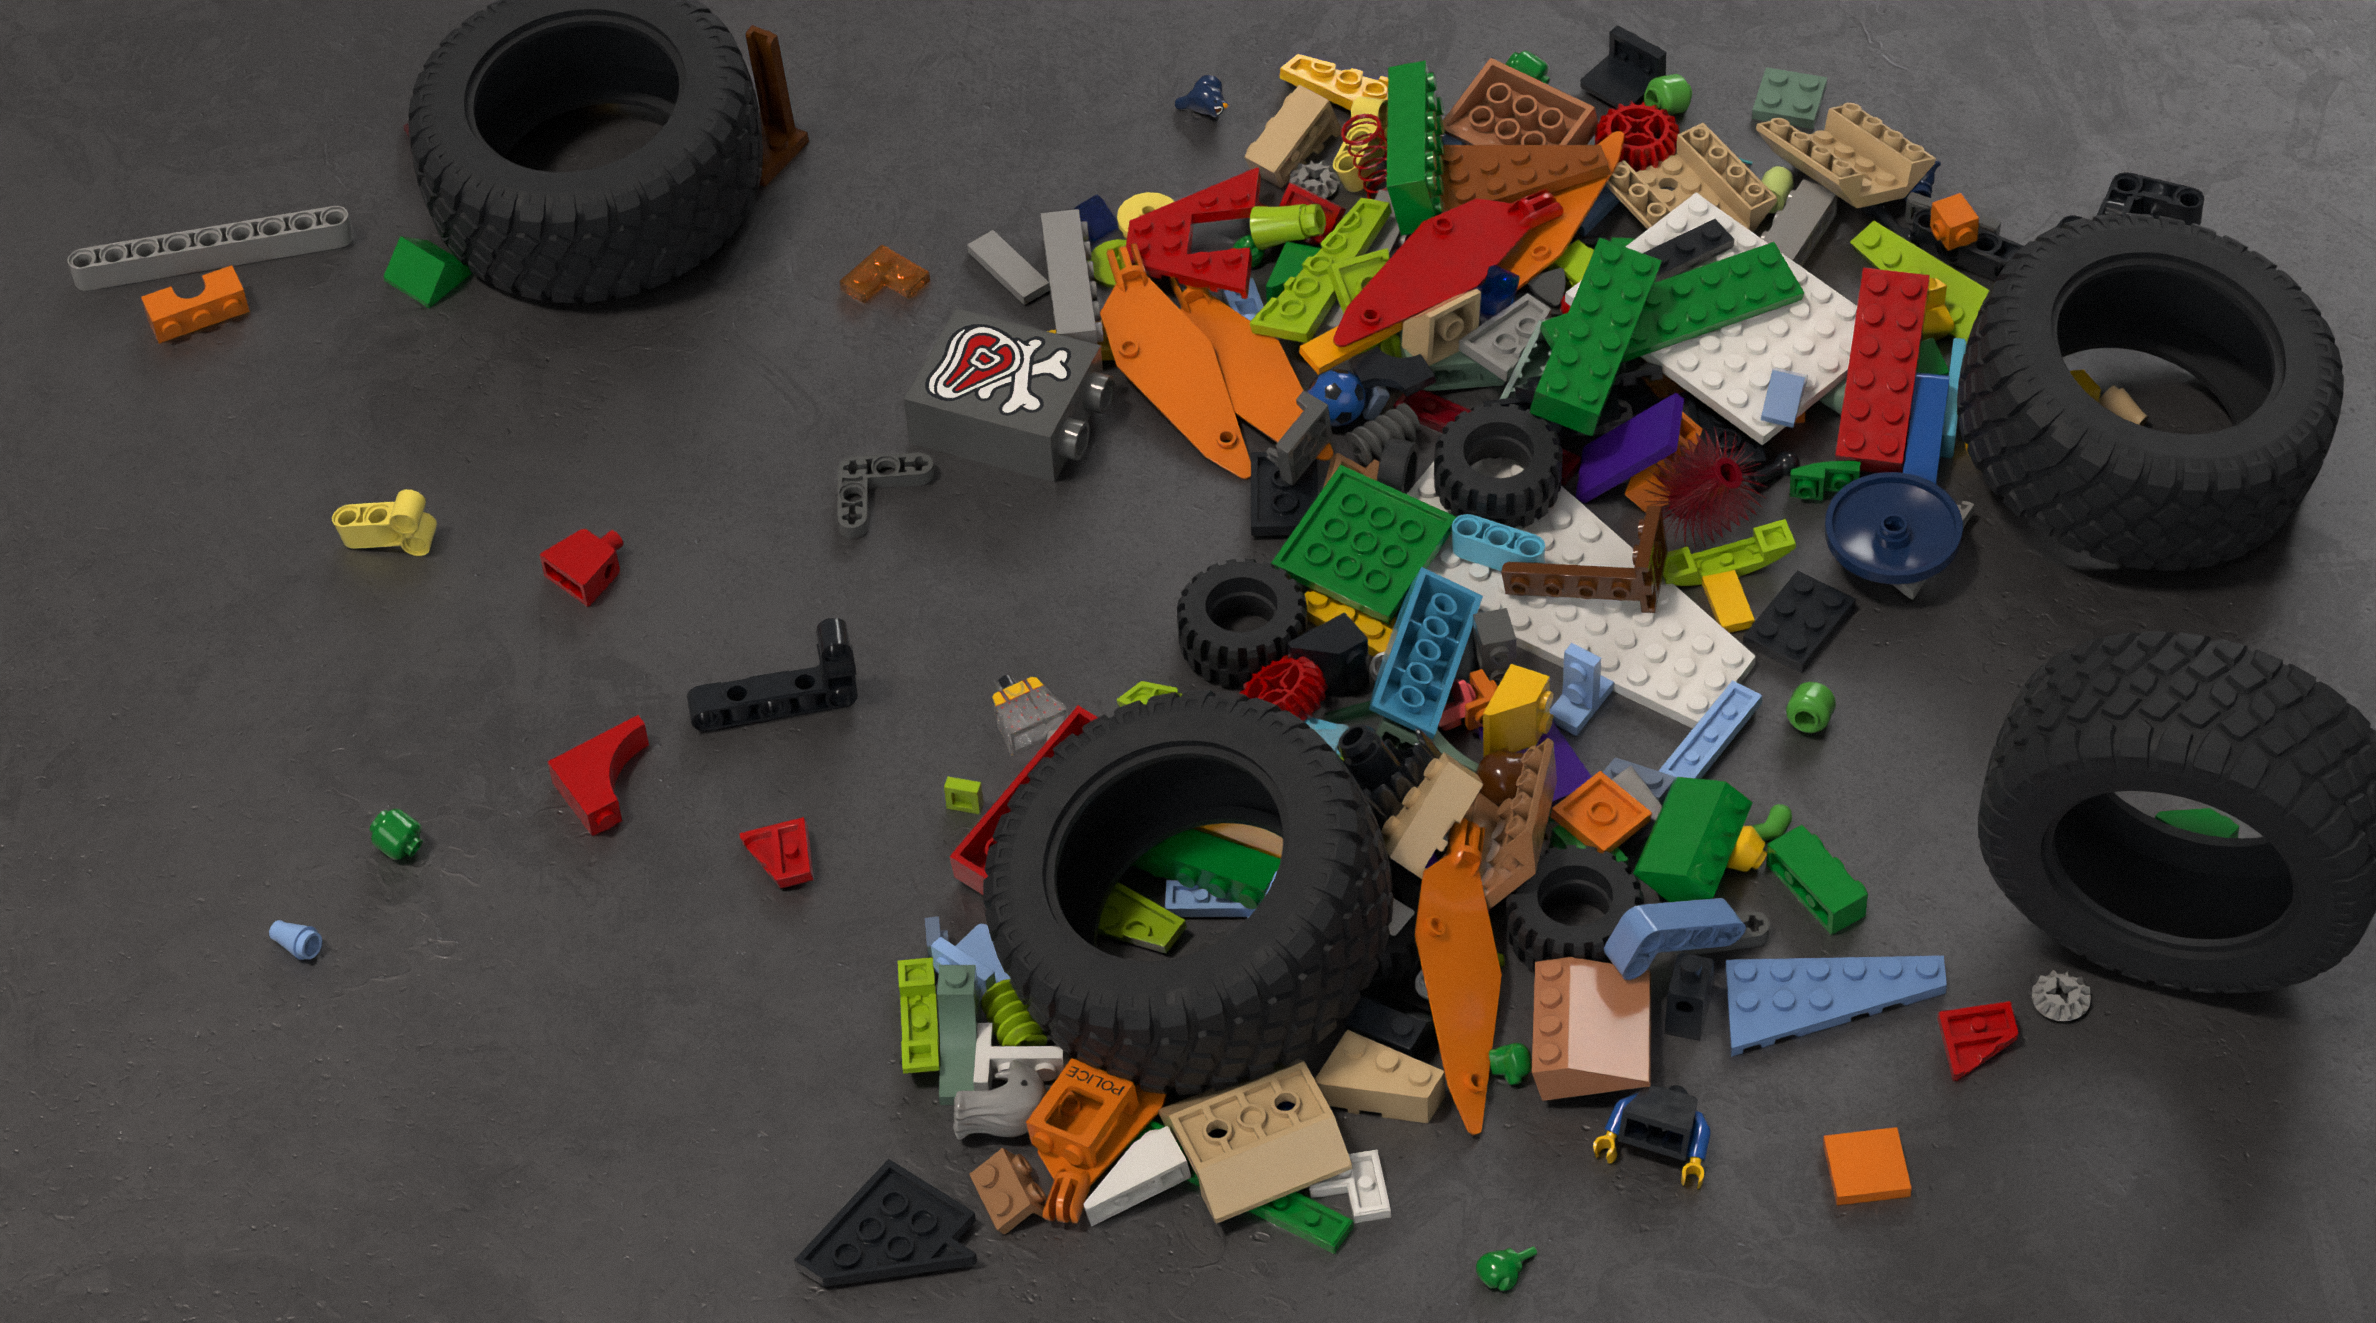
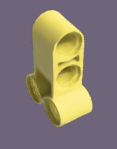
(1343, 161)
(387, 524)

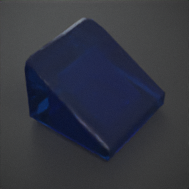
(1098, 217)

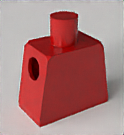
(583, 564)

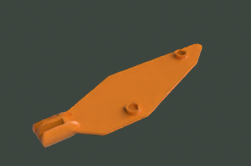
(1549, 241)
(1171, 363)
(1252, 364)
(1460, 968)
(1074, 1181)

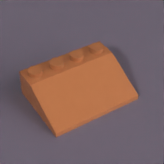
(1518, 110)
(1589, 1029)

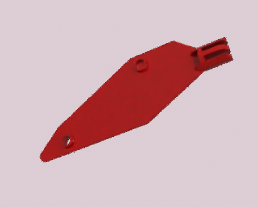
(1442, 261)

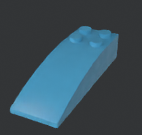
(1424, 652)

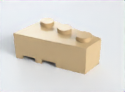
(1293, 135)
(1430, 813)
(1380, 1080)

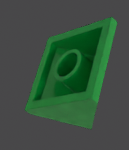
(424, 270)

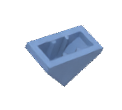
(1783, 397)

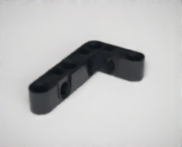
(2154, 197)
(1983, 257)
(785, 692)

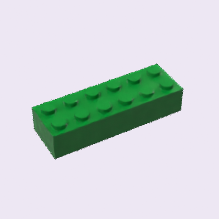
(1414, 145)
(1595, 337)

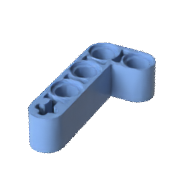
(1669, 928)

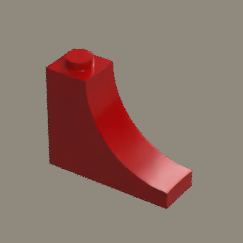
(590, 771)

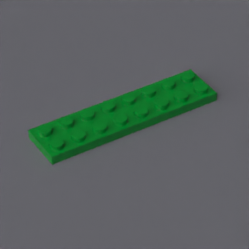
(1707, 300)

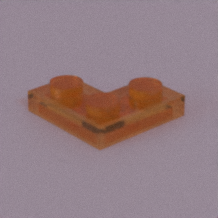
(882, 269)

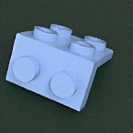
(973, 949)

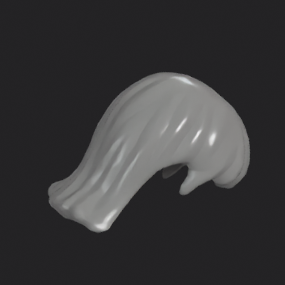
(1003, 1109)

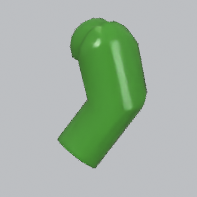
(1776, 823)

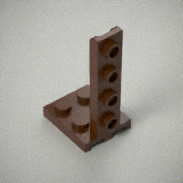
(779, 135)
(1600, 582)

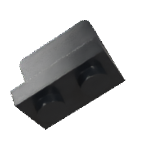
(1626, 69)

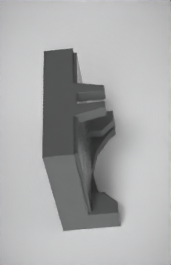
(1303, 439)

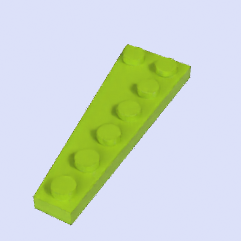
(1893, 253)
(1311, 294)

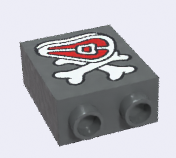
(1007, 395)

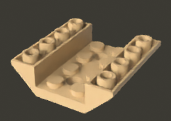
(1852, 156)
(1700, 167)
(1264, 1148)

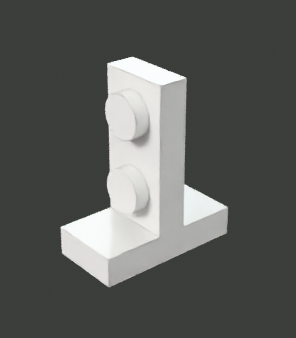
(992, 1059)

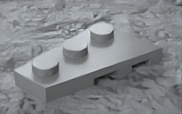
(1504, 337)

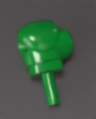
(1511, 1061)
(1501, 1267)

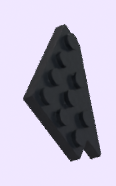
(889, 1231)

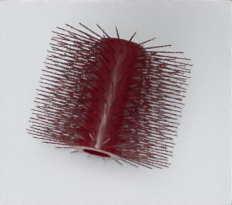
(1705, 488)

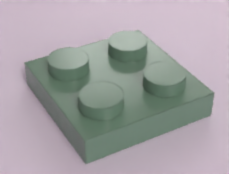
(1789, 97)

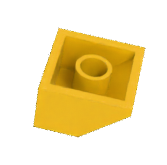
(1517, 711)

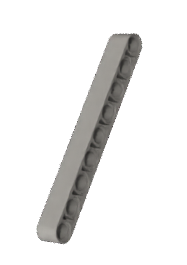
(210, 248)

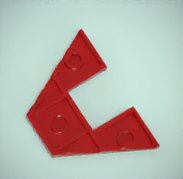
(1167, 235)

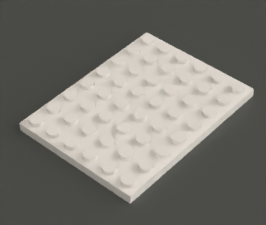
(1735, 363)

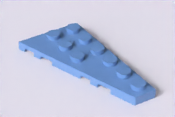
(1813, 994)

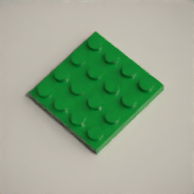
(1364, 543)

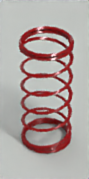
(1344, 130)

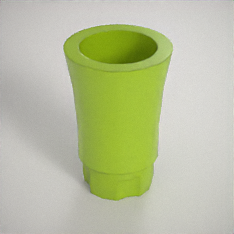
(1285, 223)

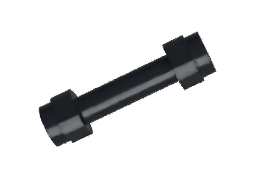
(1889, 222)

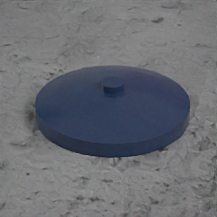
(1893, 528)

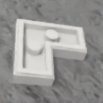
(1364, 1187)

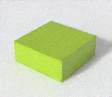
(963, 795)

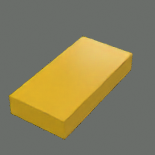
(1728, 601)

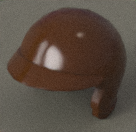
(1499, 775)

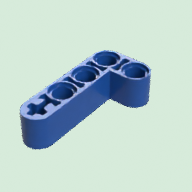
(1926, 425)

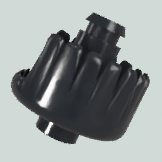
(1383, 770)

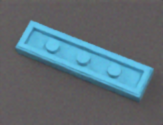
(1951, 416)

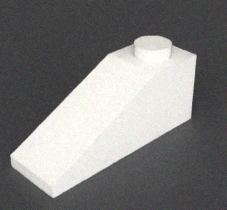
(1142, 1172)

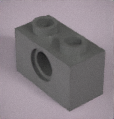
(1494, 643)

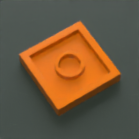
(1601, 814)
(1867, 1166)

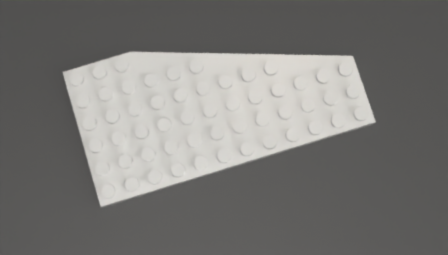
(1661, 659)

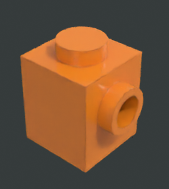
(1954, 221)

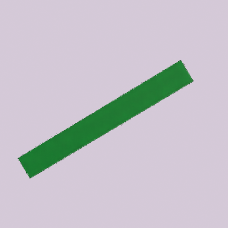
(1292, 1212)

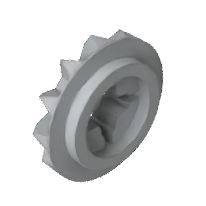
(1328, 181)
(2052, 1005)

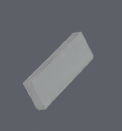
(1008, 267)

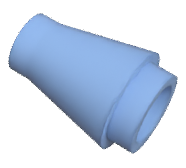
(298, 939)

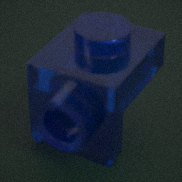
(1498, 290)

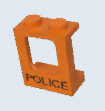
(1096, 1084)

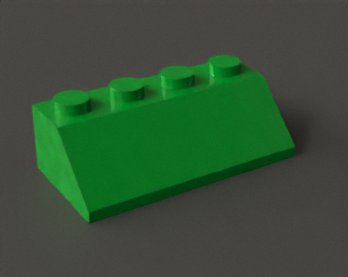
(1693, 839)

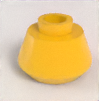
(1747, 851)

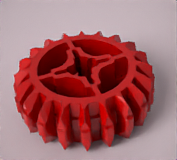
(1641, 128)
(1289, 685)

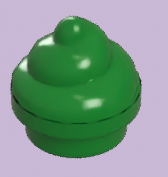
(1247, 242)

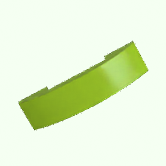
(1744, 556)
(919, 1015)

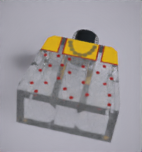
(1025, 712)

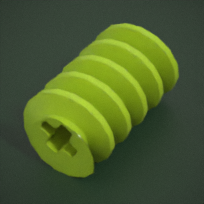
(1010, 1017)

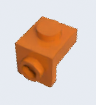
(1484, 692)

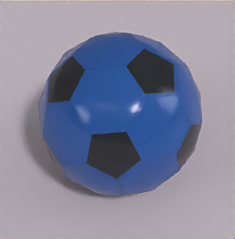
(1342, 394)

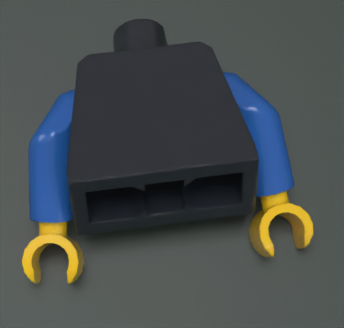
(1662, 1123)

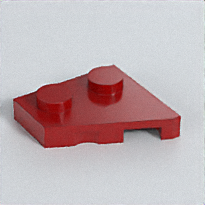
(782, 851)
(1976, 1035)

